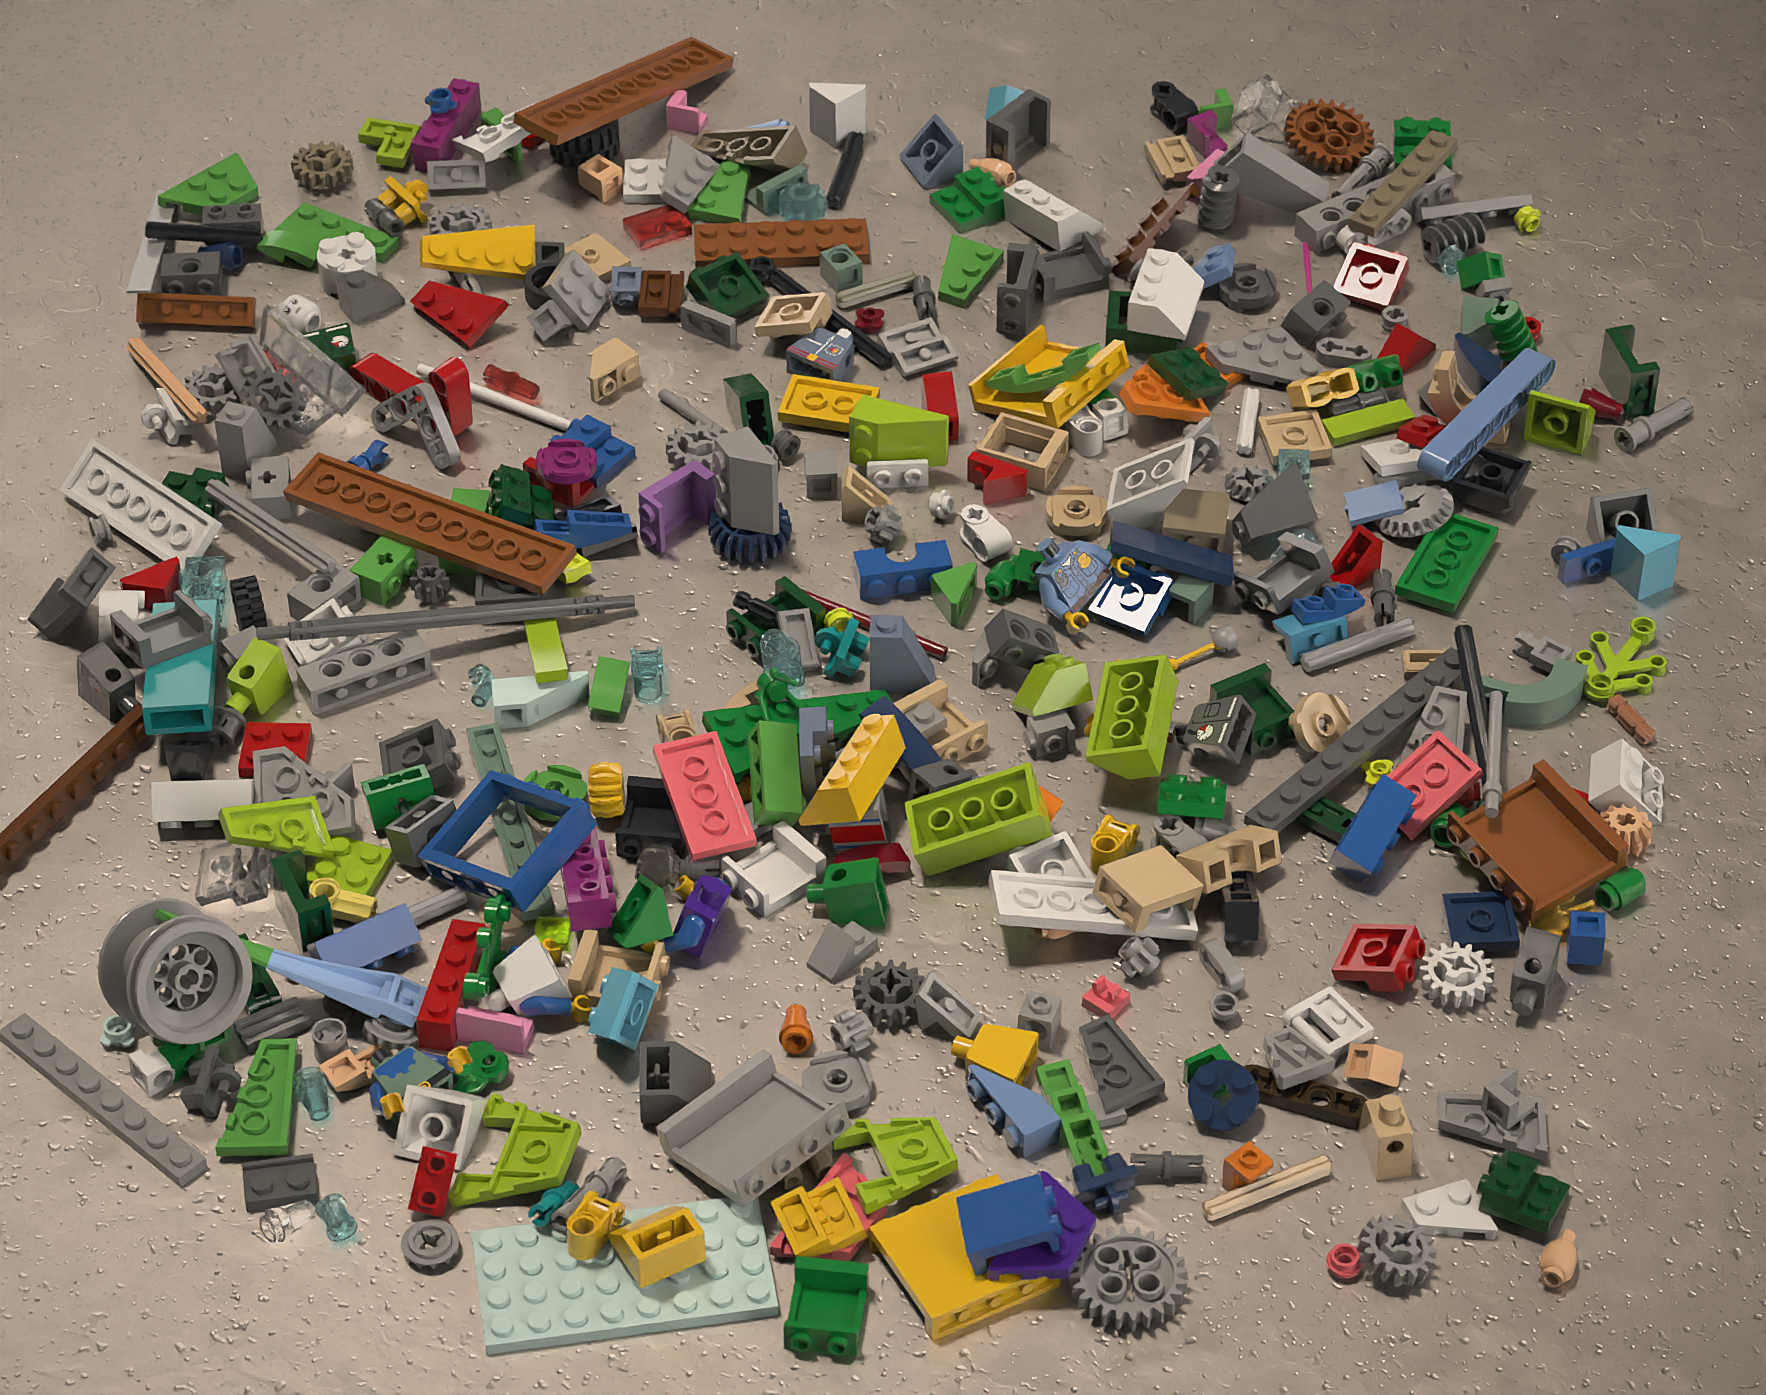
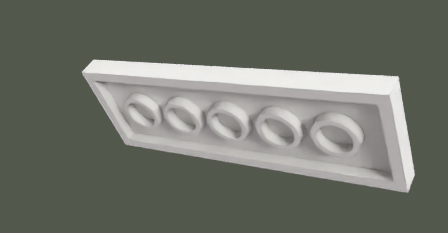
(139, 505)
(1071, 905)

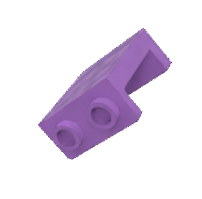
(674, 502)

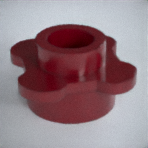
(869, 320)

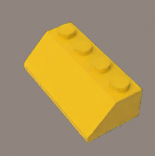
(857, 773)

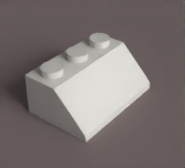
(1046, 215)
(1164, 295)
(197, 800)

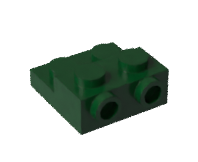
(727, 286)
(193, 487)
(517, 499)
(1521, 1194)

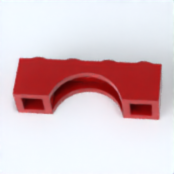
(445, 990)

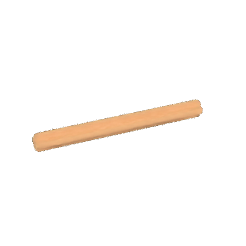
(167, 380)

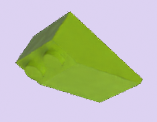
(896, 432)

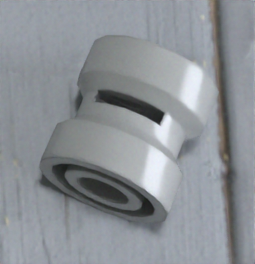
(329, 1039)

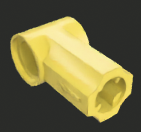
(344, 903)

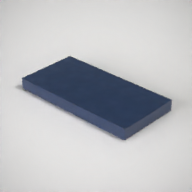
(1171, 554)

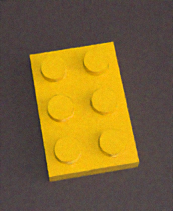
(821, 402)

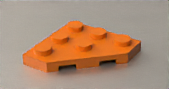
(1153, 396)

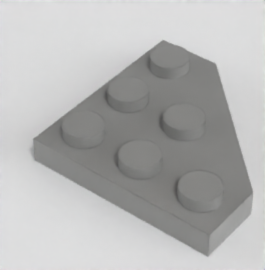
(1265, 356)
(285, 776)

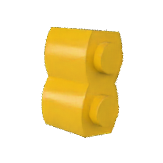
(1322, 388)

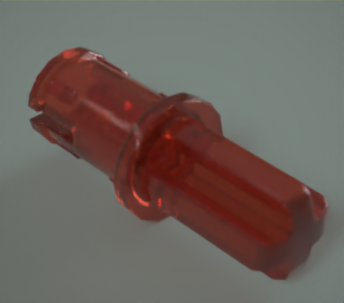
(510, 382)

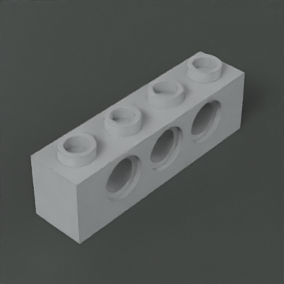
(363, 671)

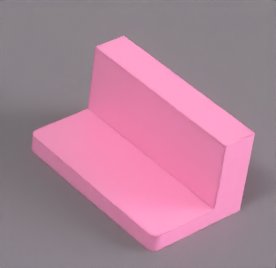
(497, 1028)

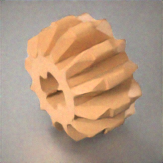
(1630, 826)

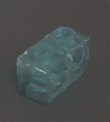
(204, 579)

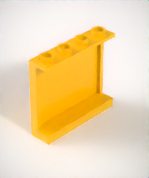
(1057, 403)
(932, 1264)

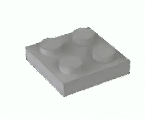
(577, 290)

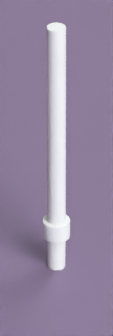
(508, 403)

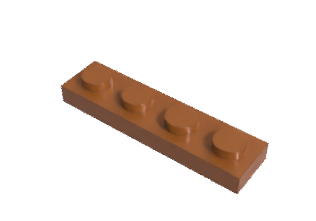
(196, 310)

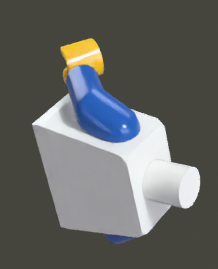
(534, 984)

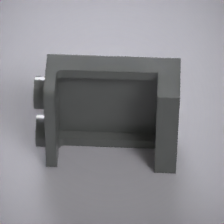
(1017, 125)
(1072, 270)
(1017, 297)
(1287, 577)
(73, 596)
(164, 633)

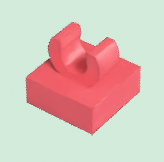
(1105, 998)

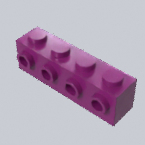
(436, 133)
(589, 886)

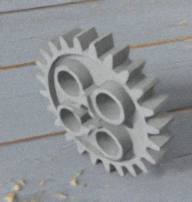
(1155, 1278)

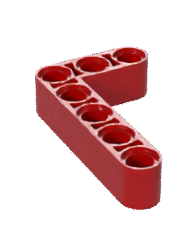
(449, 380)

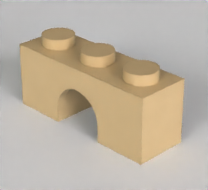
(1245, 849)

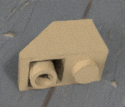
(612, 367)

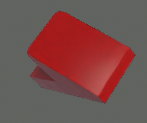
(999, 479)

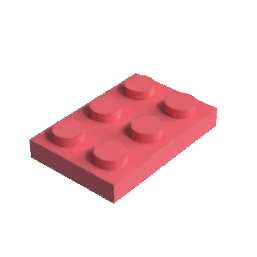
(1438, 777)

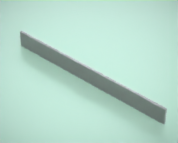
(150, 250)

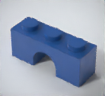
(882, 577)

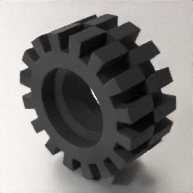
(248, 602)

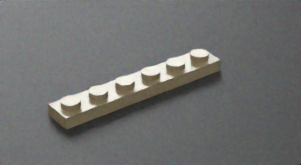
(1402, 183)

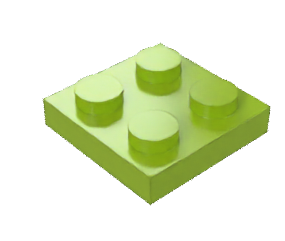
(354, 865)

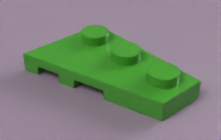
(723, 195)
(966, 270)

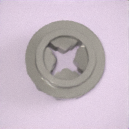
(1238, 486)
(389, 1034)
(433, 1232)

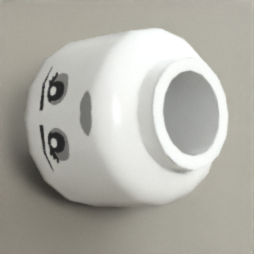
(301, 313)

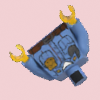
(1072, 576)

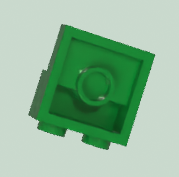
(1409, 133)
(970, 201)
(1192, 798)

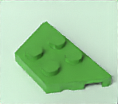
(220, 184)

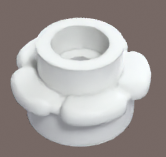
(941, 504)

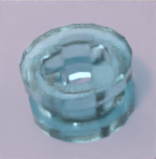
(1449, 257)

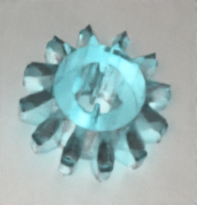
(802, 202)

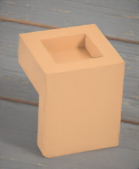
(1373, 1064)

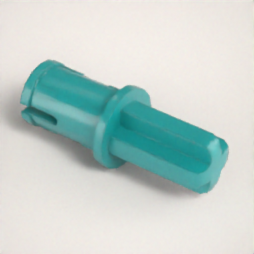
(551, 1201)

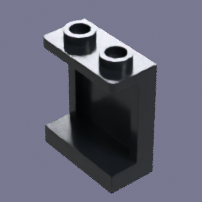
(648, 819)

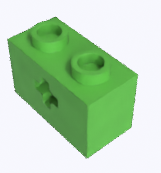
(385, 569)

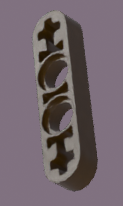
(1301, 1100)

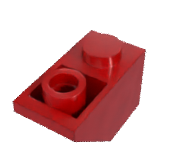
(940, 397)

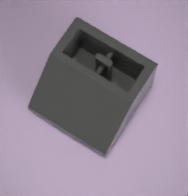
(669, 1079)

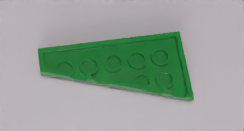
(736, 723)

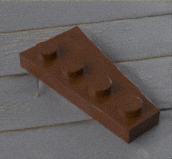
(1151, 227)

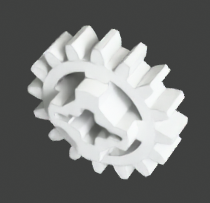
(1456, 974)

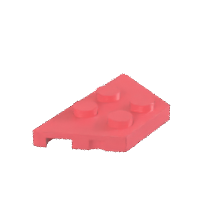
(849, 1178)

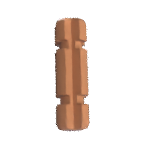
(1631, 719)

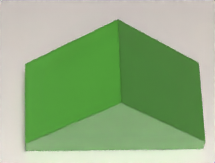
(953, 590)

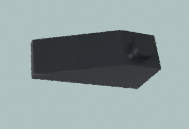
(1240, 909)

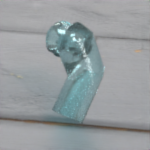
(482, 678)

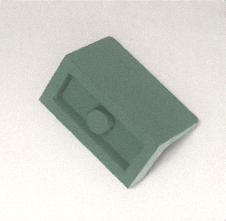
(766, 196)

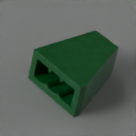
(749, 406)

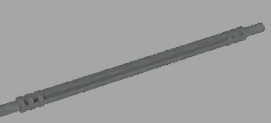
(445, 617)

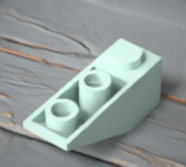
(525, 702)

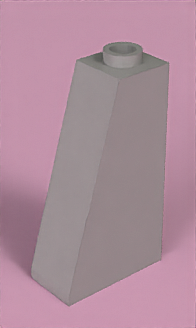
(1273, 176)

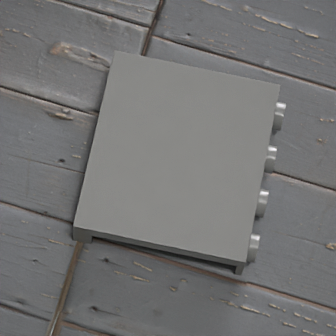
(751, 1129)

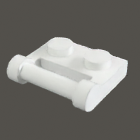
(1334, 1017)

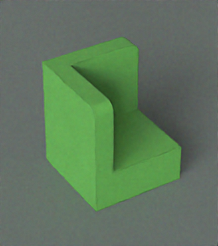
(1222, 108)

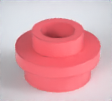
(1344, 1261)

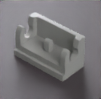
(242, 361)

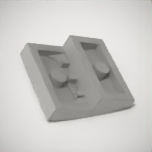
(917, 347)

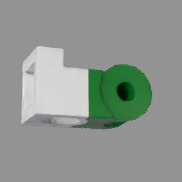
(1111, 413)
(162, 1066)

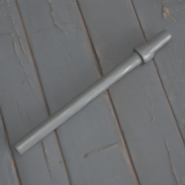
(1492, 789)

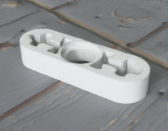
(1395, 226)

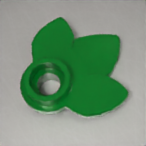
(487, 1067)

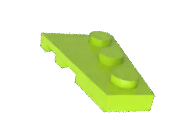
(279, 826)

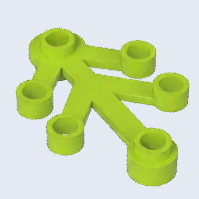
(1602, 685)

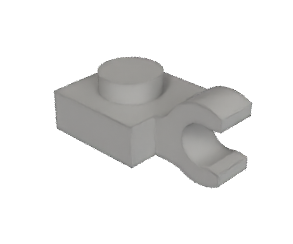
(1541, 652)

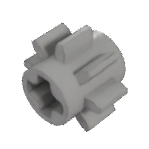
(883, 523)
(1139, 956)
(851, 1030)

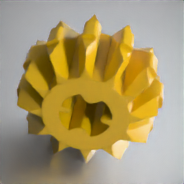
(606, 789)

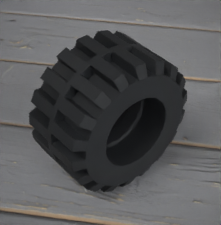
(580, 149)

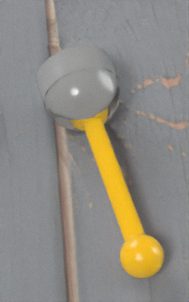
(1223, 640)

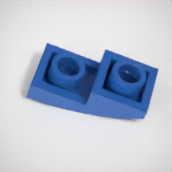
(1335, 603)

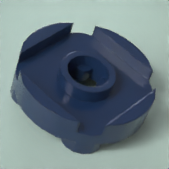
(1236, 1110)

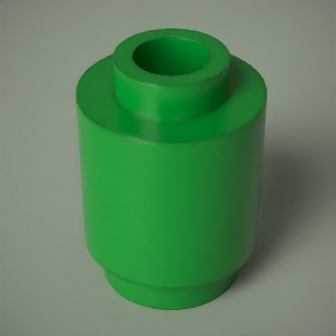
(1620, 888)

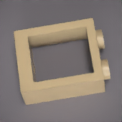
(1030, 435)

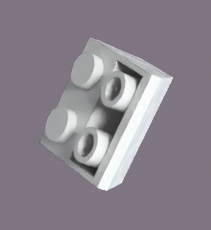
(1625, 777)

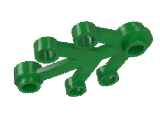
(483, 982)

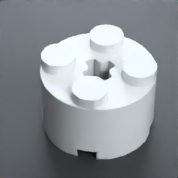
(342, 257)
(115, 600)

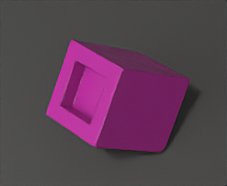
(1203, 134)

